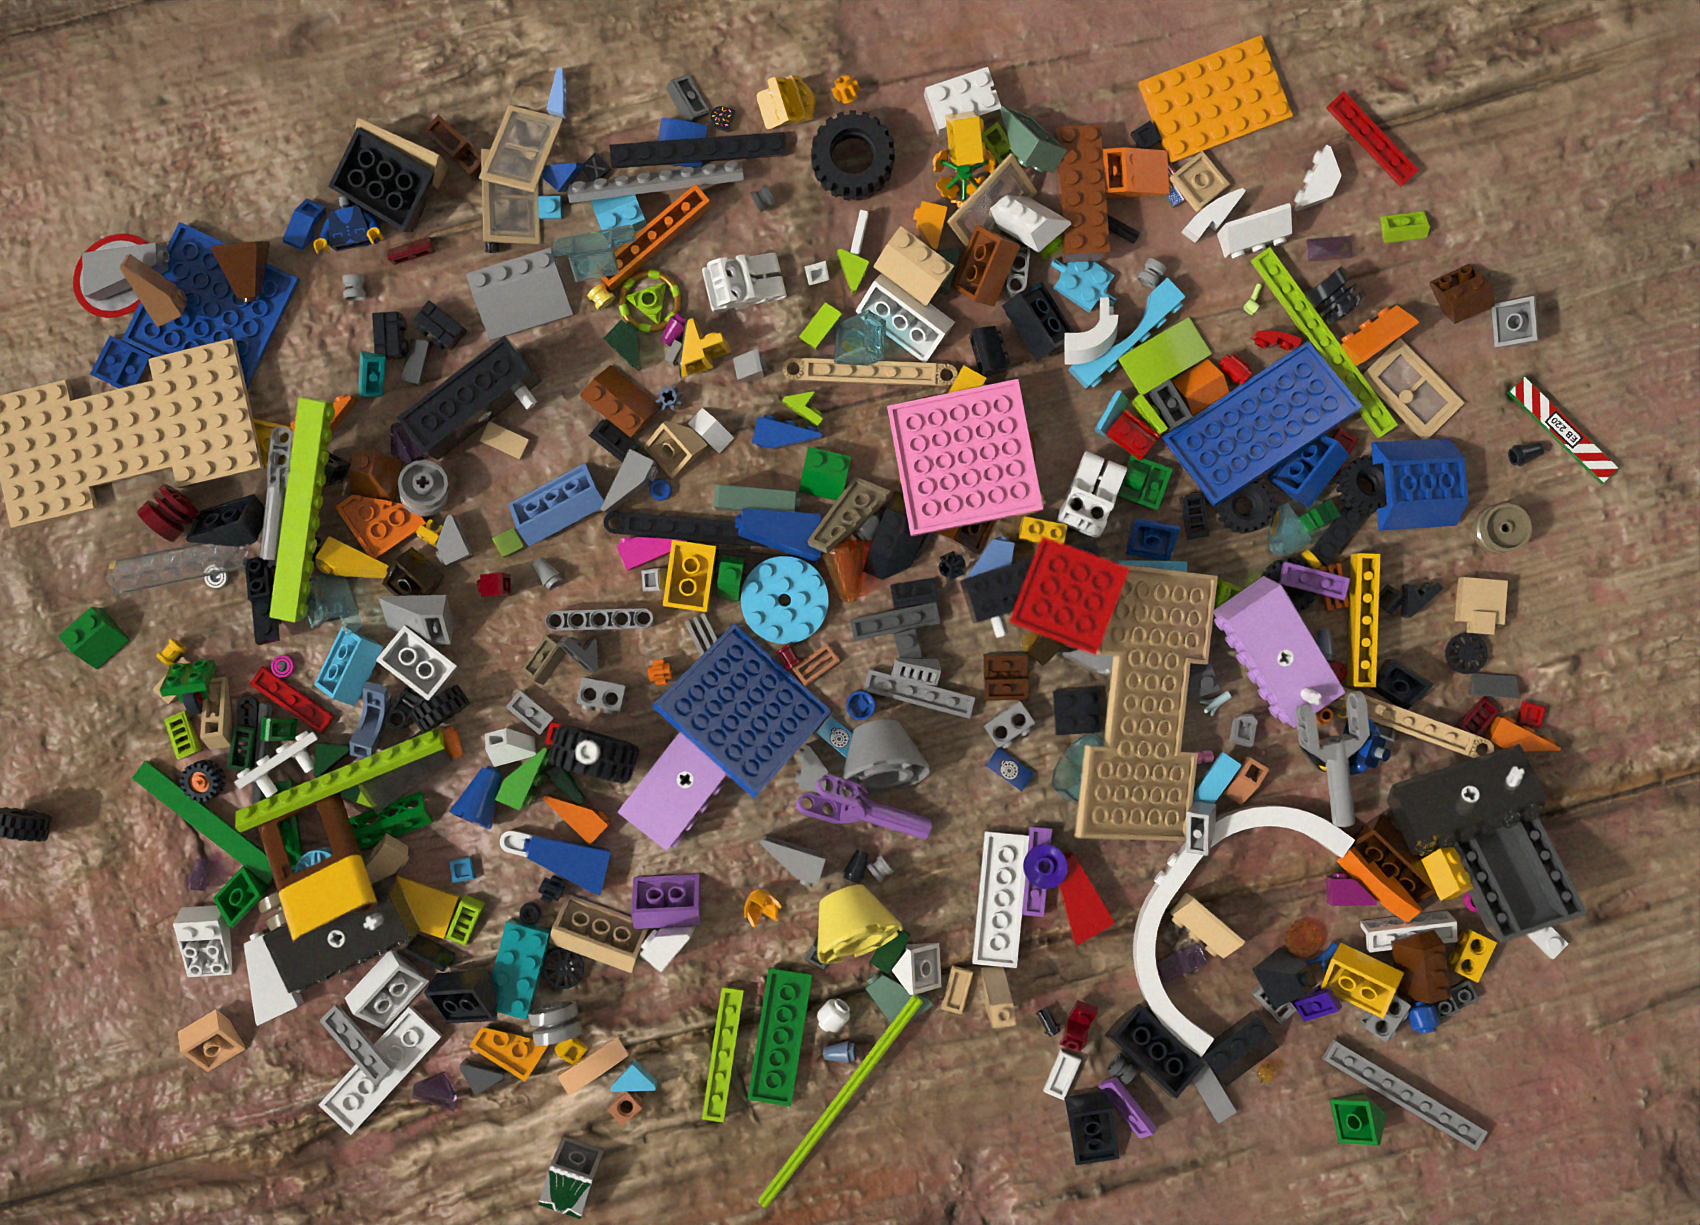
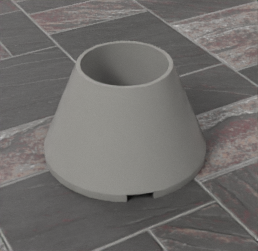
(883, 757)

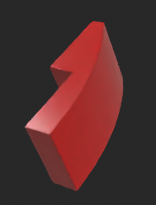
(1267, 339)

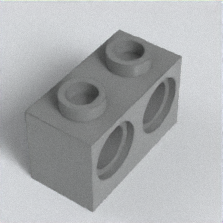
(602, 690)
(1005, 719)
(1391, 1020)

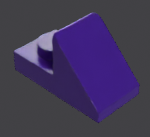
(1317, 1003)

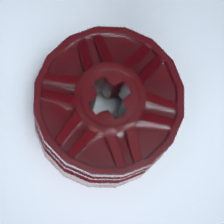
(165, 516)

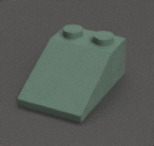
(1031, 141)

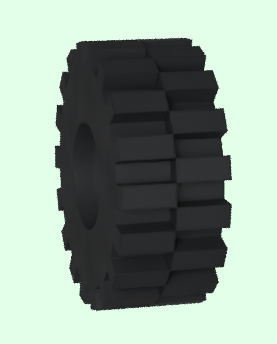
(1352, 492)
(1256, 518)
(1300, 598)
(440, 708)
(24, 824)

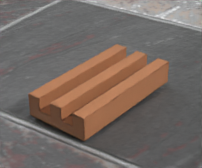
(823, 648)

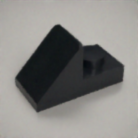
(1415, 601)

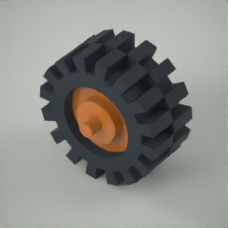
(202, 780)

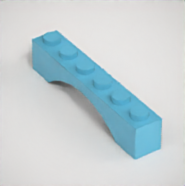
(1159, 304)

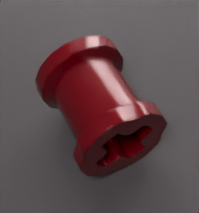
(789, 656)

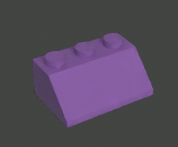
(666, 901)

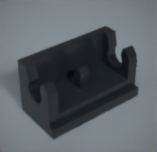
(613, 439)
(913, 593)

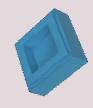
(462, 869)

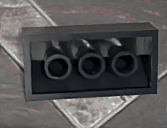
(1155, 1050)

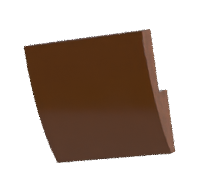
(1005, 676)

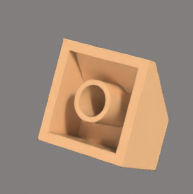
(210, 1041)

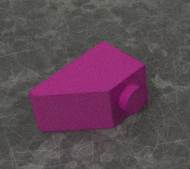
(1346, 891)

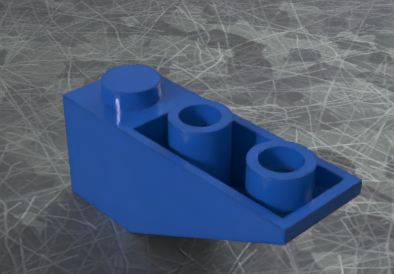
(778, 435)

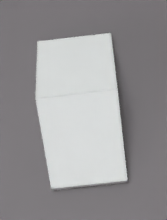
(711, 430)

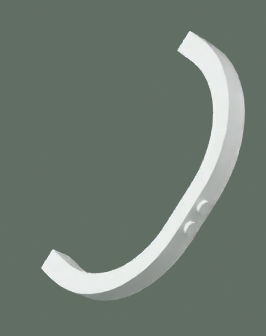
(1168, 883)

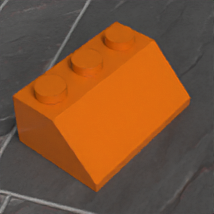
(1377, 334)

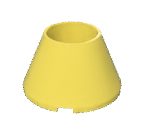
(853, 924)

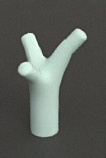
(1214, 703)

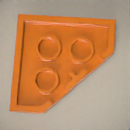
(378, 523)

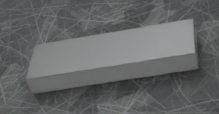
(1213, 1093)

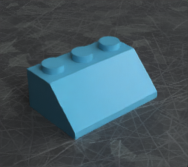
(348, 667)

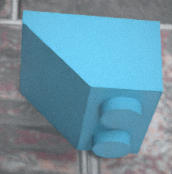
(619, 212)

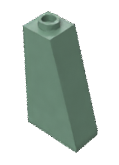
(736, 498)

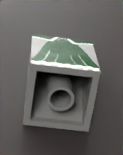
(570, 1177)

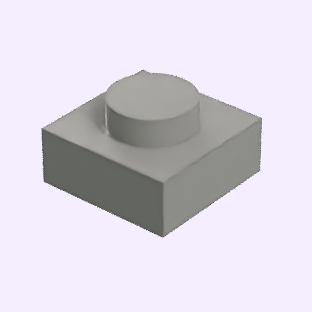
(674, 353)

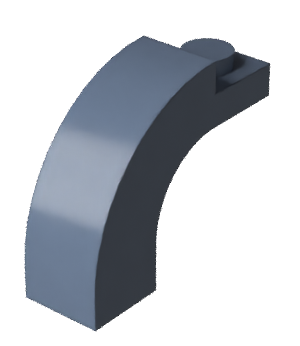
(372, 721)

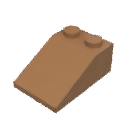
(157, 294)

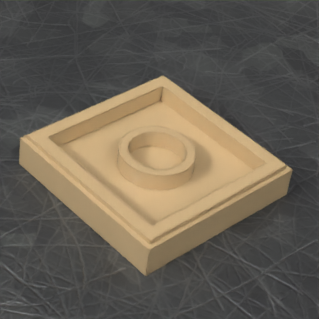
(1199, 181)

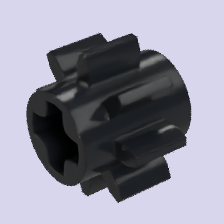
(951, 565)
(551, 889)

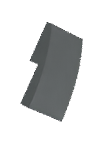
(1461, 996)

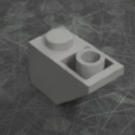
(750, 366)
(811, 770)

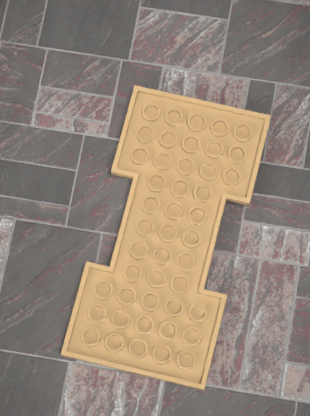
(184, 419)
(1140, 777)

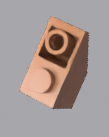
(1245, 780)

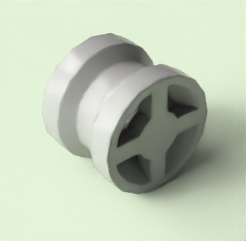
(880, 868)

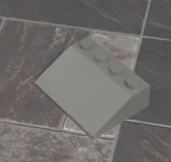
(520, 294)

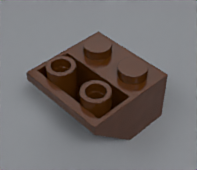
(1463, 293)

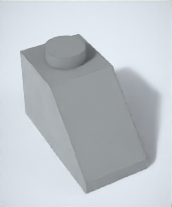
(452, 543)
(1200, 828)

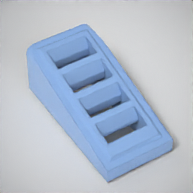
(557, 100)

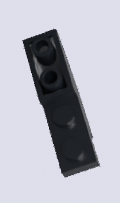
(260, 591)

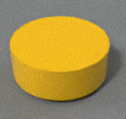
(1310, 559)

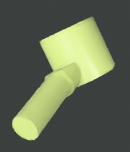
(1251, 306)

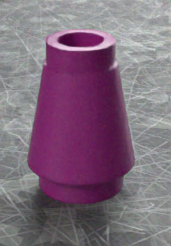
(674, 329)

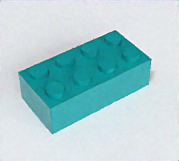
(519, 967)

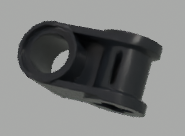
(404, 707)

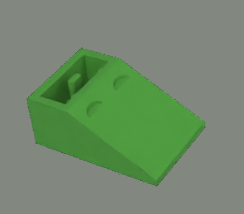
(520, 785)

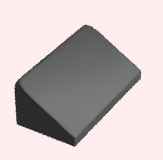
(687, 98)
(416, 361)
(1494, 685)

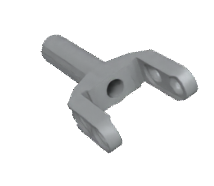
(276, 492)
(1335, 753)

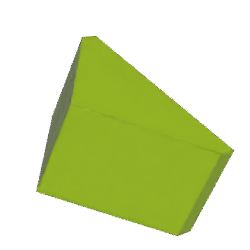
(853, 268)

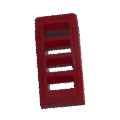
(1464, 723)

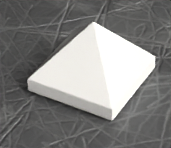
(817, 273)

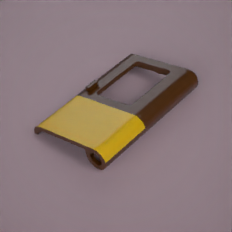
(328, 887)

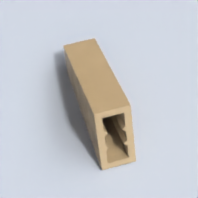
(997, 997)

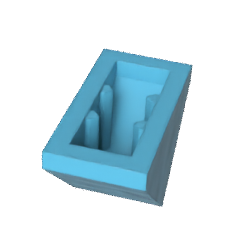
(634, 1079)

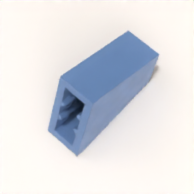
(995, 556)

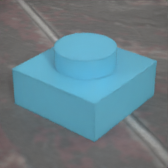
(550, 207)

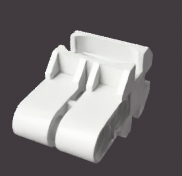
(750, 279)
(1102, 498)

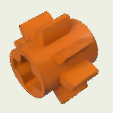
(660, 672)

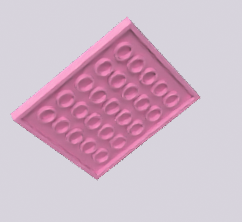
(965, 457)

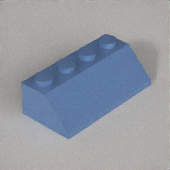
(556, 504)

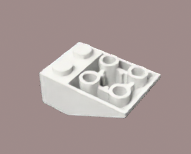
(204, 941)

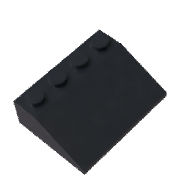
(383, 181)

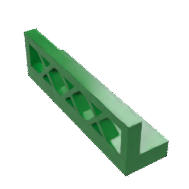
(396, 825)

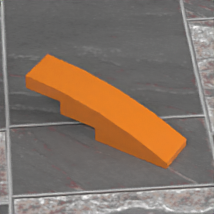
(1379, 886)

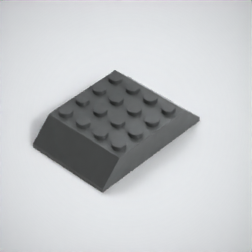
(1518, 881)

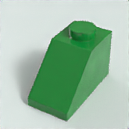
(730, 577)

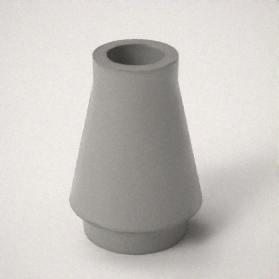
(548, 575)

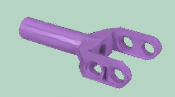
(858, 807)

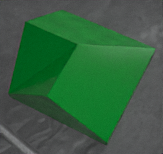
(1357, 1119)

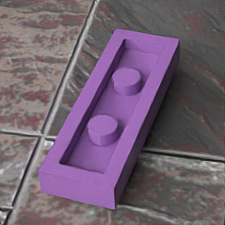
(1314, 581)
(1128, 1107)

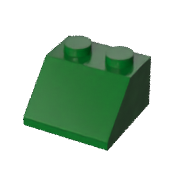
(824, 473)
(94, 637)
(239, 896)

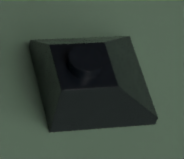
(1284, 977)

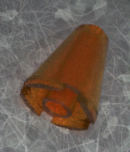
(846, 568)

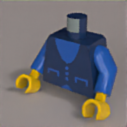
(348, 228)
(1369, 753)

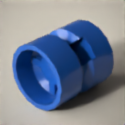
(860, 705)

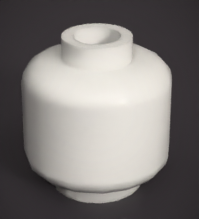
(833, 1015)

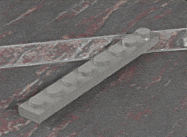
(655, 182)
(1404, 1095)

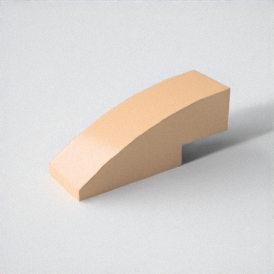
(592, 1065)

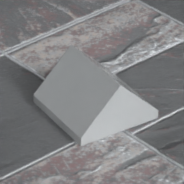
(1515, 322)

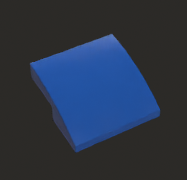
(679, 129)
(120, 363)

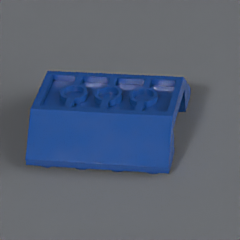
(1422, 483)

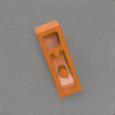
(582, 818)

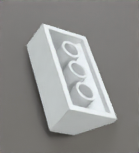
(907, 320)

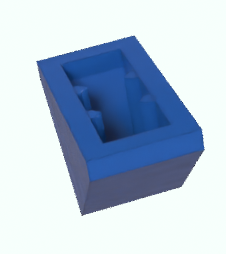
(561, 175)

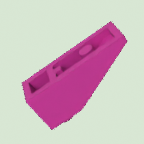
(643, 550)

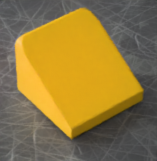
(570, 1050)

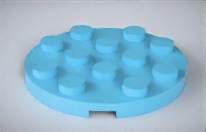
(790, 577)

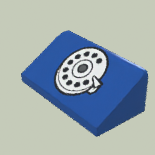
(1009, 769)

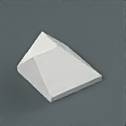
(919, 968)

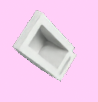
(1212, 215)

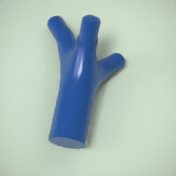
(1325, 957)

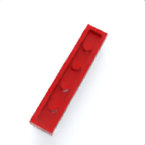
(1372, 139)

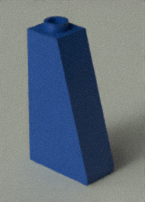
(780, 530)
(572, 860)

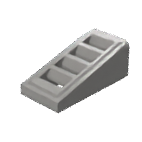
(929, 671)
(1257, 991)

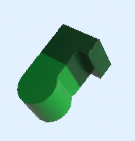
(1319, 515)

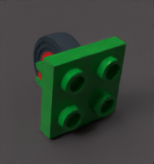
(189, 683)

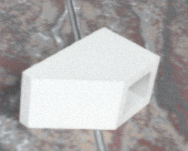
(509, 746)

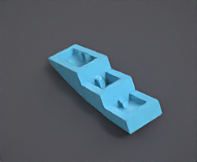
(1216, 779)

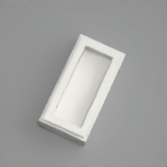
(859, 232)
(1062, 1074)

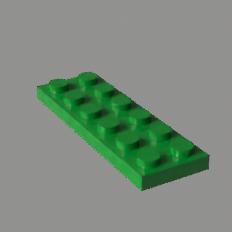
(779, 1036)

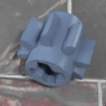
(671, 404)

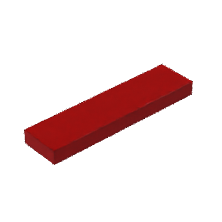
(292, 700)

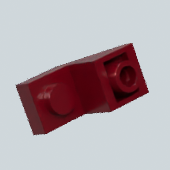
(1078, 1025)

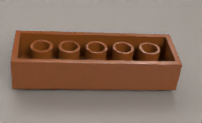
(1082, 194)

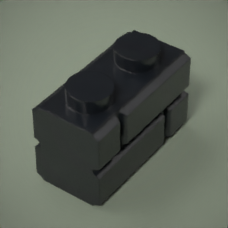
(439, 325)
(389, 334)

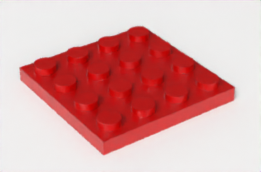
(1069, 595)

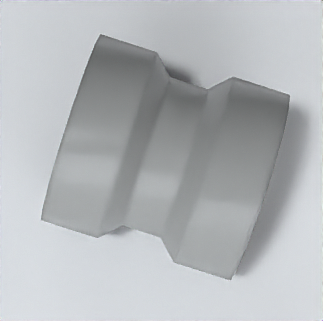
(1151, 273)
(354, 287)

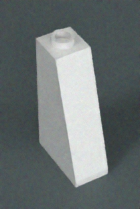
(266, 985)

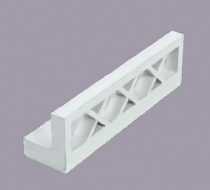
(1394, 928)

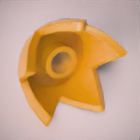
(761, 903)

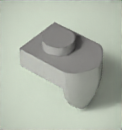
(1243, 730)

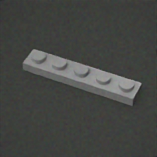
(919, 694)

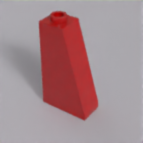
(1082, 904)

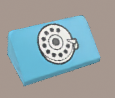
(835, 735)

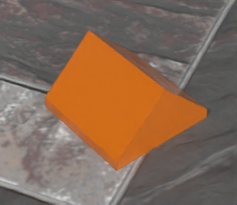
(1201, 386)

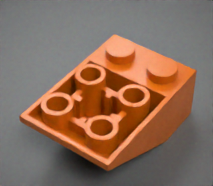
(1135, 172)

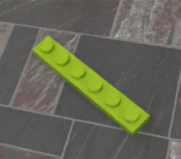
(722, 1054)

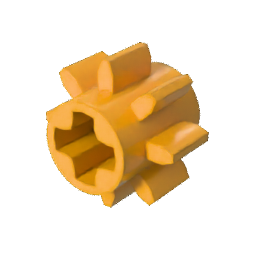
(845, 89)

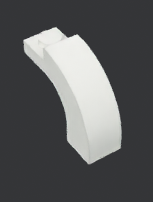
(1096, 342)

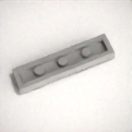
(356, 1045)

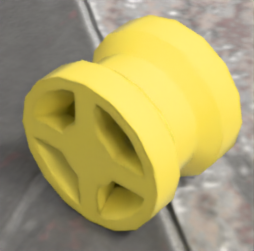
(601, 296)

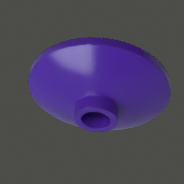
(1037, 873)

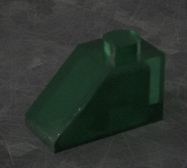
(625, 342)

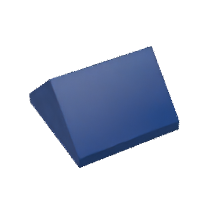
(1151, 539)

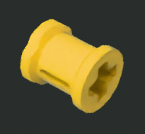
(171, 652)

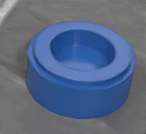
(660, 490)

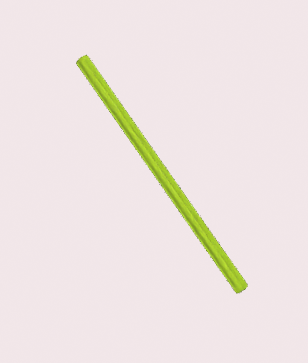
(840, 1101)

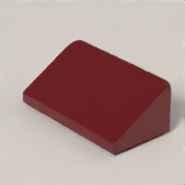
(410, 251)

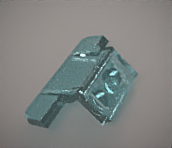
(593, 252)
(332, 598)

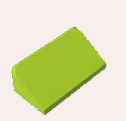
(1404, 227)
(820, 326)

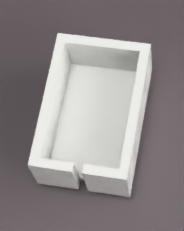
(963, 94)

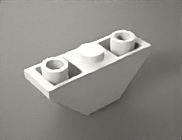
(1319, 181)

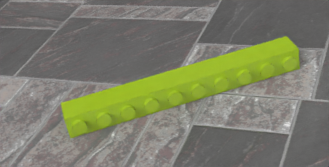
(302, 508)

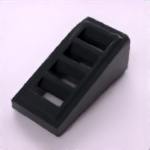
(1186, 517)

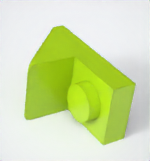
(799, 404)

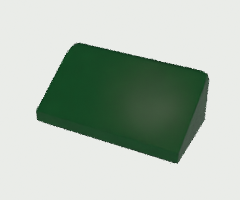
(888, 954)

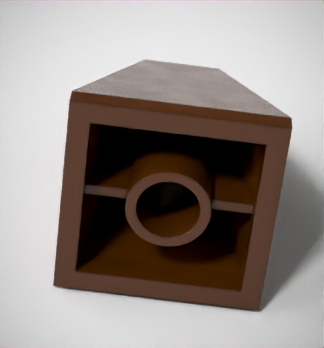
(244, 266)

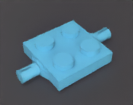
(1083, 282)

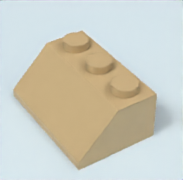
(913, 266)
(1205, 927)

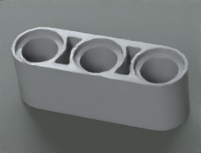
(1018, 275)

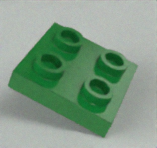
(1144, 482)

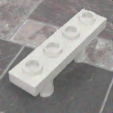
(260, 773)

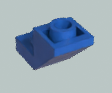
(301, 225)

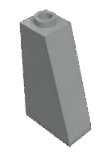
(102, 271)

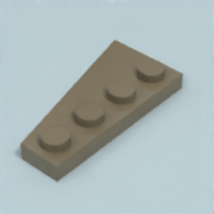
(849, 511)

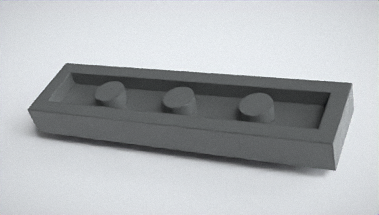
(895, 621)

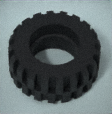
(860, 128)
(615, 759)

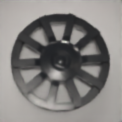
(1466, 653)
(563, 968)

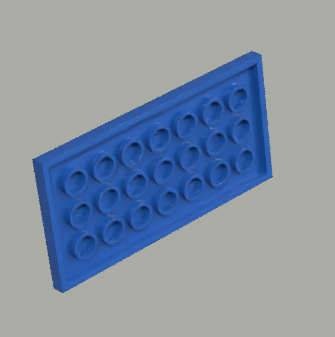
(1261, 423)

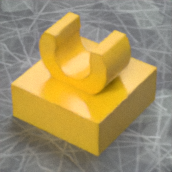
(429, 535)

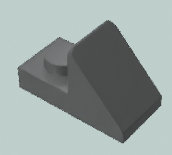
(586, 656)

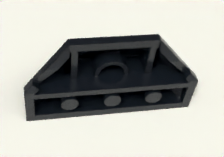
(893, 545)

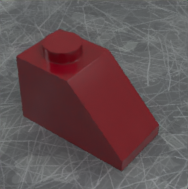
(494, 585)

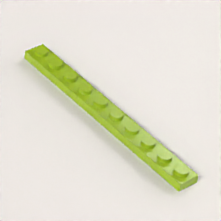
(1322, 340)
(339, 780)

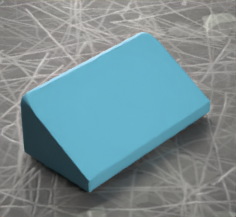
(1112, 413)

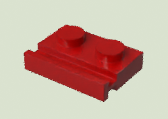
(1133, 434)

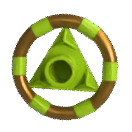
(649, 300)

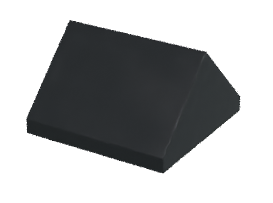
(1400, 684)

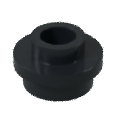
(524, 915)

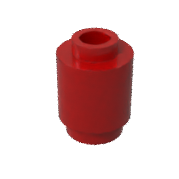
(1235, 368)

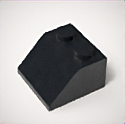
(988, 350)

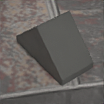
(481, 1075)

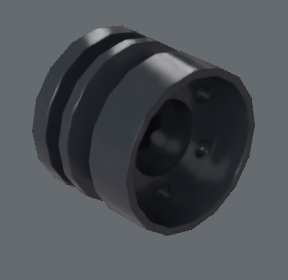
(1335, 295)

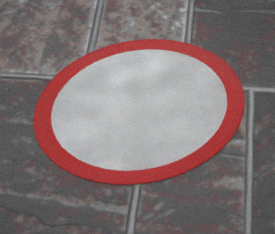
(115, 305)

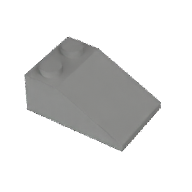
(632, 477)
(798, 860)

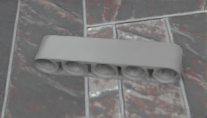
(589, 619)

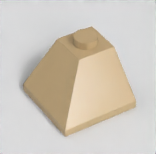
(674, 447)

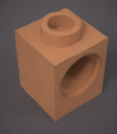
(622, 1114)

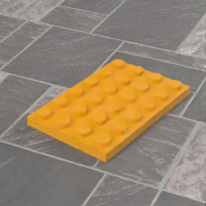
(1215, 99)

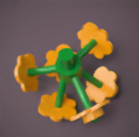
(948, 185)

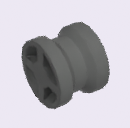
(762, 198)

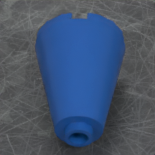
(478, 800)

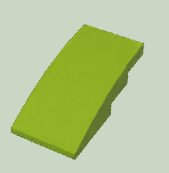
(1164, 356)

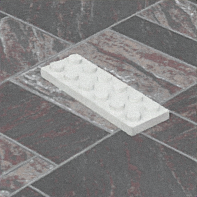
(1000, 899)
(403, 1048)

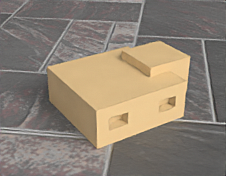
(1481, 604)

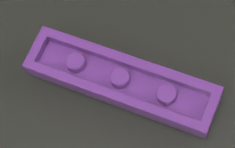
(1035, 897)

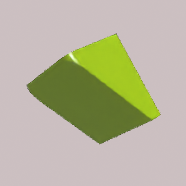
(508, 542)

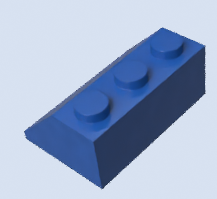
(1309, 470)

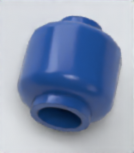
(1423, 1017)

